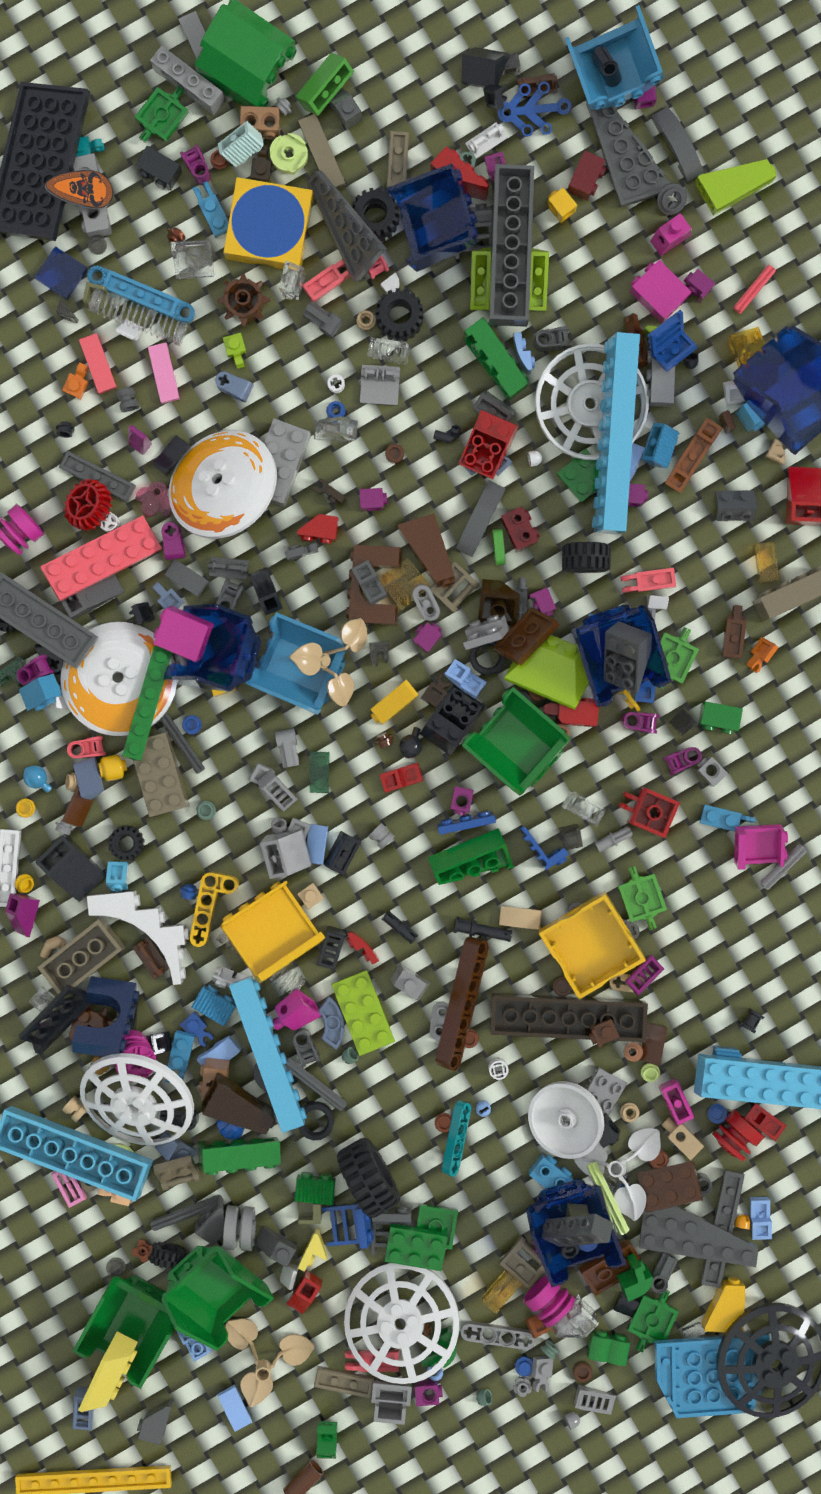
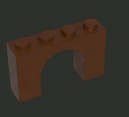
(359, 606)

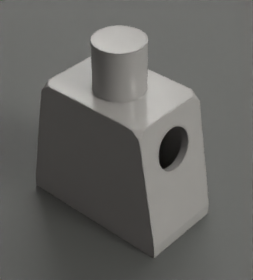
(409, 982)

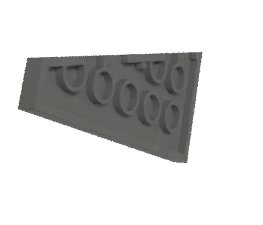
(627, 159)
(352, 236)
(687, 1234)

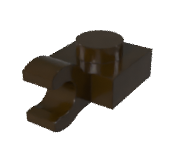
(261, 167)
(333, 495)

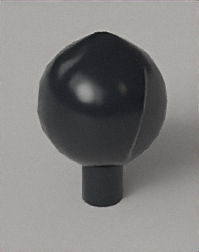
(411, 745)

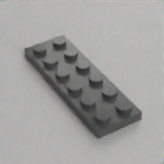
(44, 623)

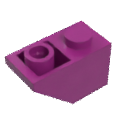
(22, 912)

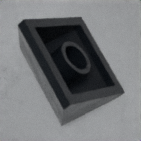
(483, 67)

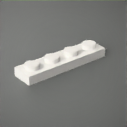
(9, 863)

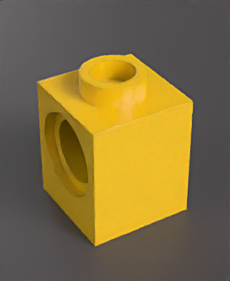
(561, 204)

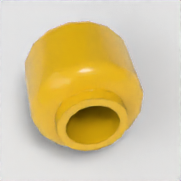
(112, 767)

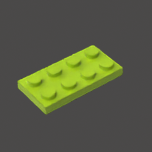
(363, 1012)

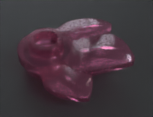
(152, 502)

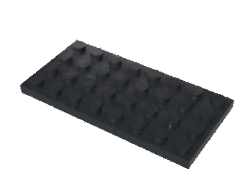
(39, 146)

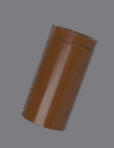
(304, 1479)

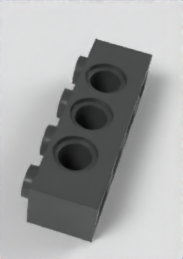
(577, 1230)

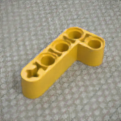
(202, 908)

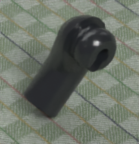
(449, 436)

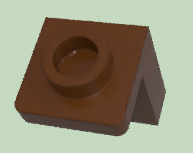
(603, 1032)

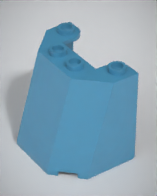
(635, 57)
(281, 676)

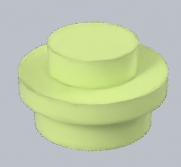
(650, 1072)

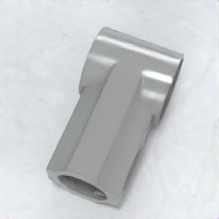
(287, 743)

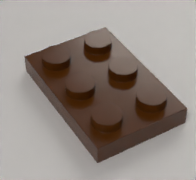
(526, 636)
(670, 1186)
(602, 1277)

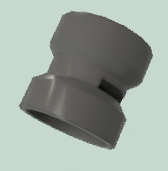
(127, 399)

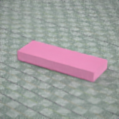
(163, 373)

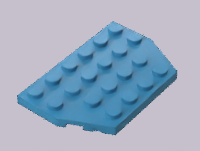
(689, 1375)

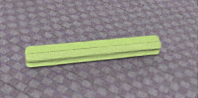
(616, 1215)

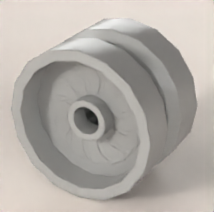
(239, 1228)

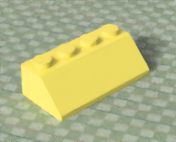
(110, 1373)

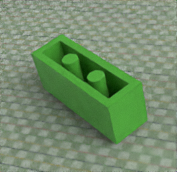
(324, 84)

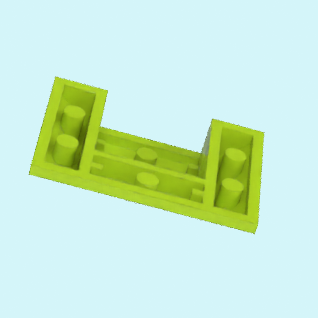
(481, 279)
(552, 672)

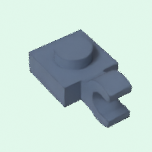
(168, 598)

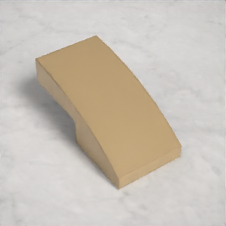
(520, 917)

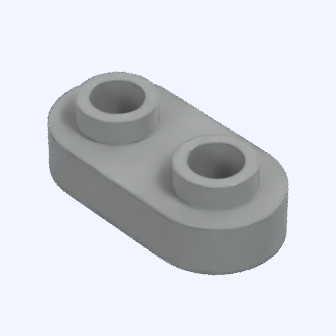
(426, 601)
(437, 1020)

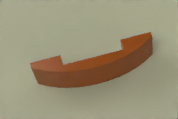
(693, 455)

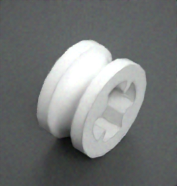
(332, 388)

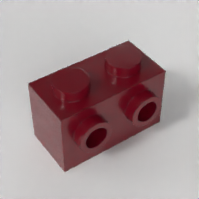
(586, 175)
(519, 529)

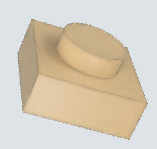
(310, 896)

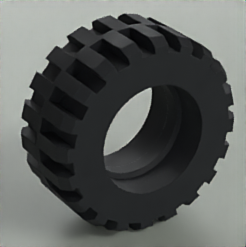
(368, 1177)

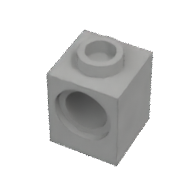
(719, 772)

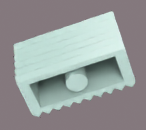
(241, 144)

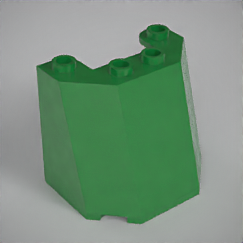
(243, 54)
(517, 742)
(209, 1290)
(135, 1311)

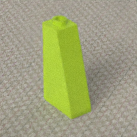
(731, 185)

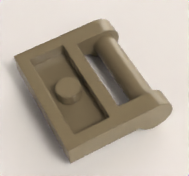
(443, 593)
(177, 1172)
(519, 1266)

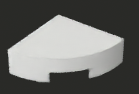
(390, 283)

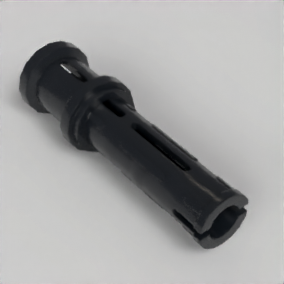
(473, 928)

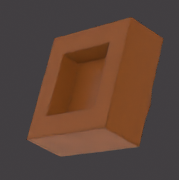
(536, 1326)

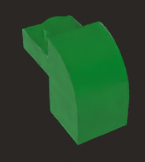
(636, 1280)
(444, 1341)
(327, 1439)

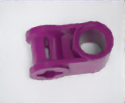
(195, 162)
(172, 545)
(34, 669)
(643, 722)
(681, 760)

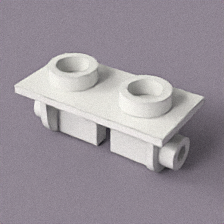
(486, 140)
(225, 978)

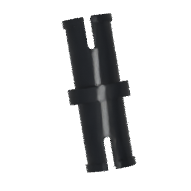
(399, 927)

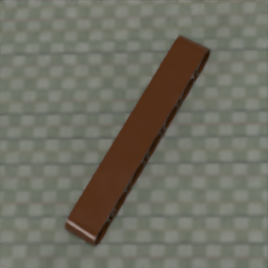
(462, 1003)

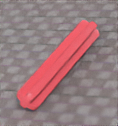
(754, 289)

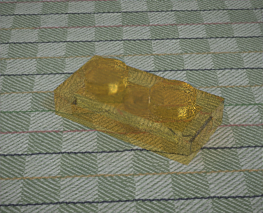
(766, 562)

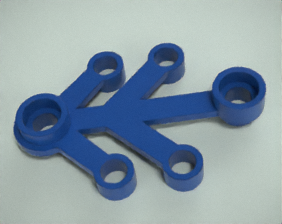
(530, 109)

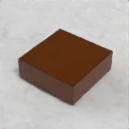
(727, 421)

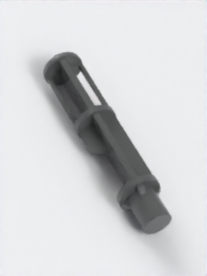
(522, 589)

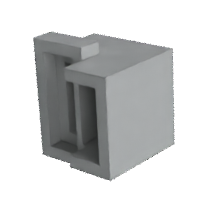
(390, 1401)

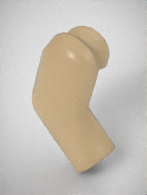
(50, 944)

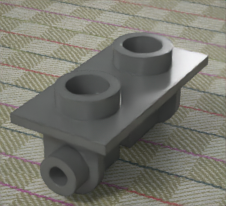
(228, 568)

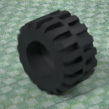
(380, 200)
(399, 299)
(586, 557)

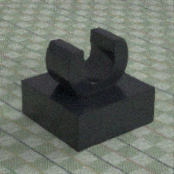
(493, 96)
(142, 613)

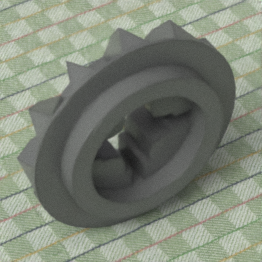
(674, 206)

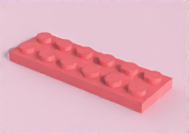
(101, 558)

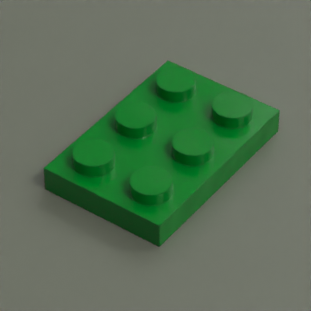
(416, 1247)

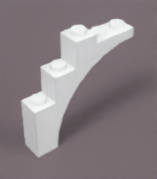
(168, 938)

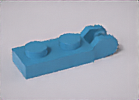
(212, 211)
(722, 818)
(181, 1052)

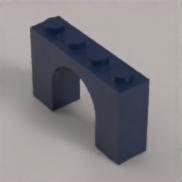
(110, 1039)

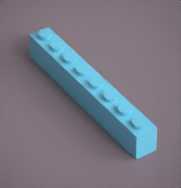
(267, 1053)

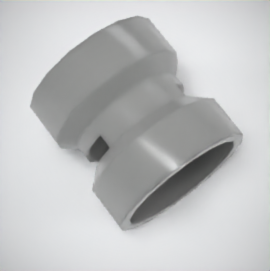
(381, 836)

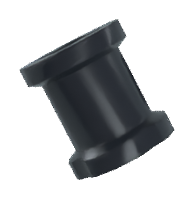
(752, 1020)

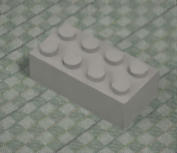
(288, 448)

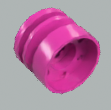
(19, 529)
(138, 1044)
(551, 1302)

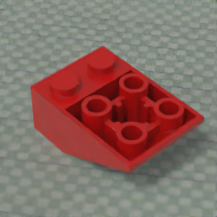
(474, 184)
(488, 444)
(804, 496)

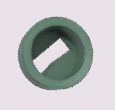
(350, 1055)
(484, 1397)

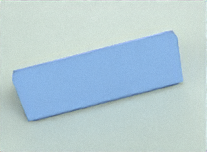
(317, 843)

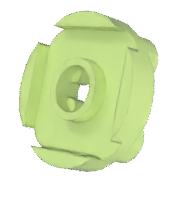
(285, 143)

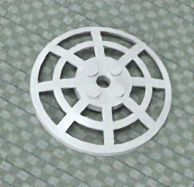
(576, 401)
(140, 1098)
(414, 1320)

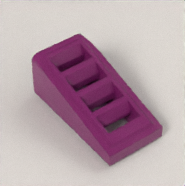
(138, 440)
(654, 964)

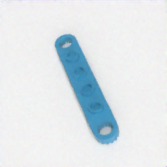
(141, 294)

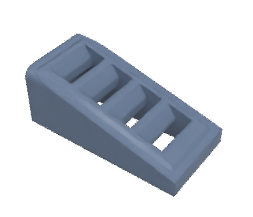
(78, 1398)

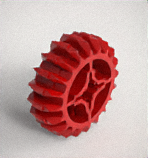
(87, 504)

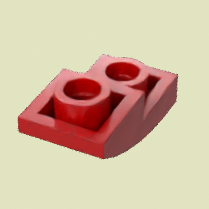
(357, 942)

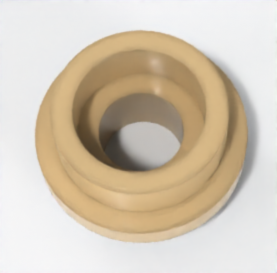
(366, 314)
(71, 782)
(629, 1118)

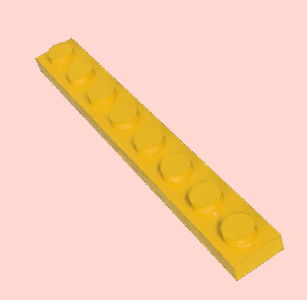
(94, 1480)

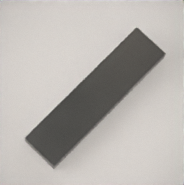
(86, 470)

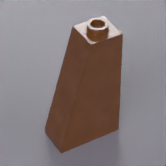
(427, 545)

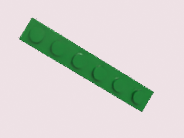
(147, 704)

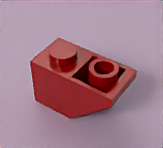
(320, 528)
(305, 1292)

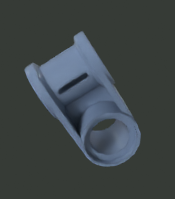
(236, 387)

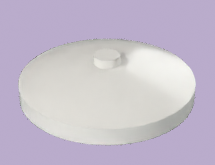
(566, 1119)

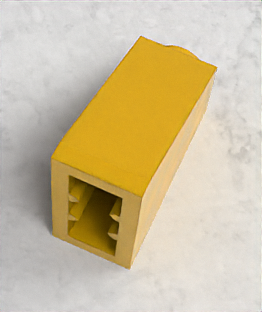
(394, 702)
(725, 1306)

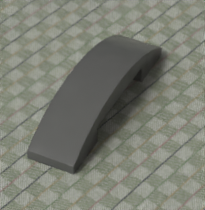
(679, 143)
(480, 518)

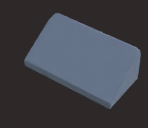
(88, 778)

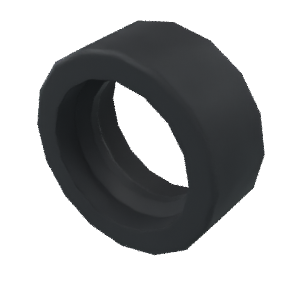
(482, 670)
(330, 1121)

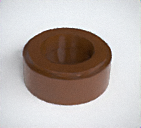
(394, 453)
(582, 1371)

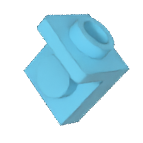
(117, 876)

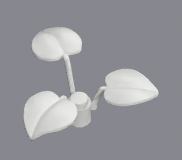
(631, 1198)

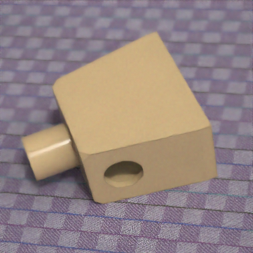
(689, 1144)

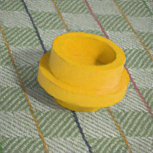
(25, 808)
(24, 883)

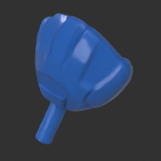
(229, 1130)

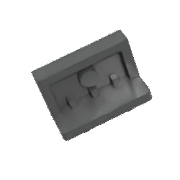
(735, 505)

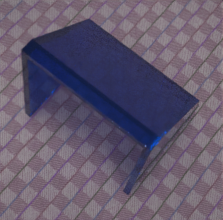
(785, 386)

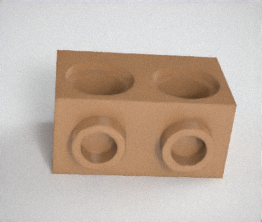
(261, 116)

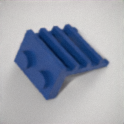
(670, 343)
(556, 857)
(362, 1225)

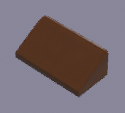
(77, 809)
(654, 1043)

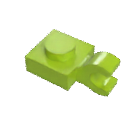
(235, 347)

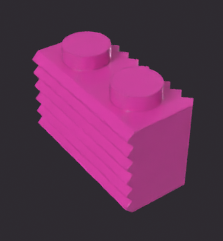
(676, 1101)

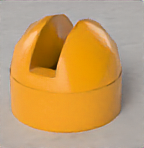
(742, 1221)

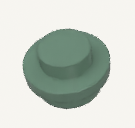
(206, 810)

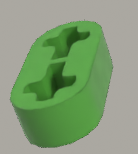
(498, 545)

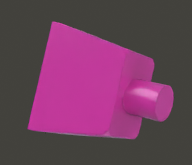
(673, 234)
(295, 1011)

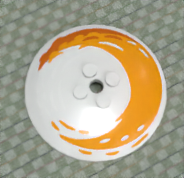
(237, 500)
(91, 690)

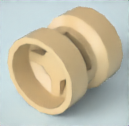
(74, 1109)

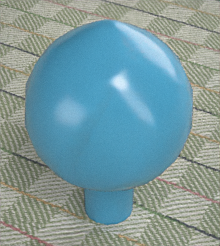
(36, 777)

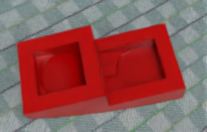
(401, 777)
(765, 1122)

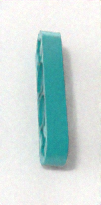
(456, 1138)

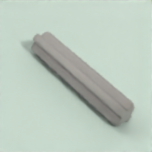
(798, 852)

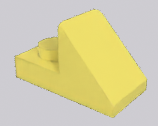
(316, 1247)

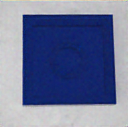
(61, 273)

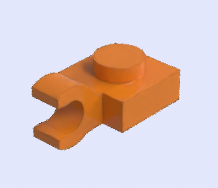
(75, 384)
(761, 652)

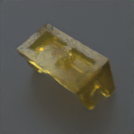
(500, 1291)

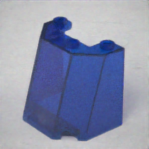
(435, 216)
(591, 649)
(228, 653)
(553, 1204)

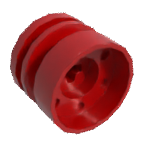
(738, 1135)

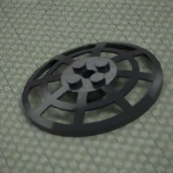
(765, 1357)

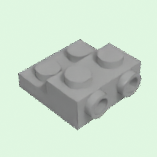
(485, 632)

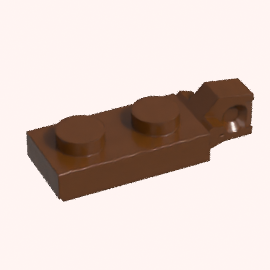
(632, 326)
(734, 634)

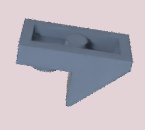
(175, 1148)

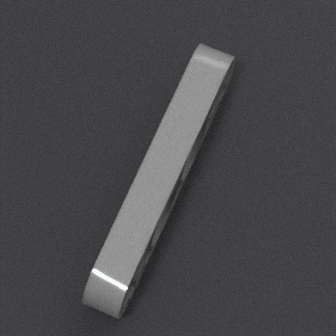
(498, 1331)

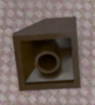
(499, 600)

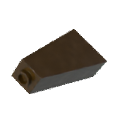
(236, 1106)

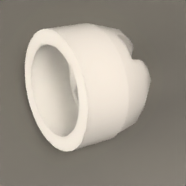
(534, 458)

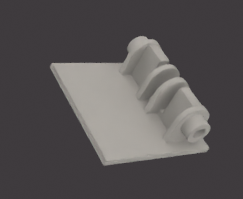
(379, 384)
(605, 1089)

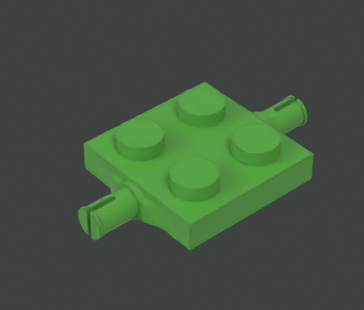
(678, 655)
(642, 897)

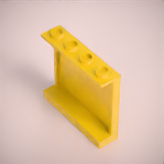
(271, 932)

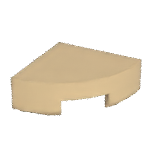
(776, 452)

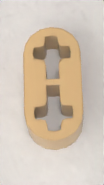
(623, 987)

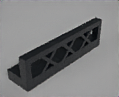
(59, 1019)

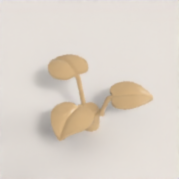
(310, 659)
(259, 1384)

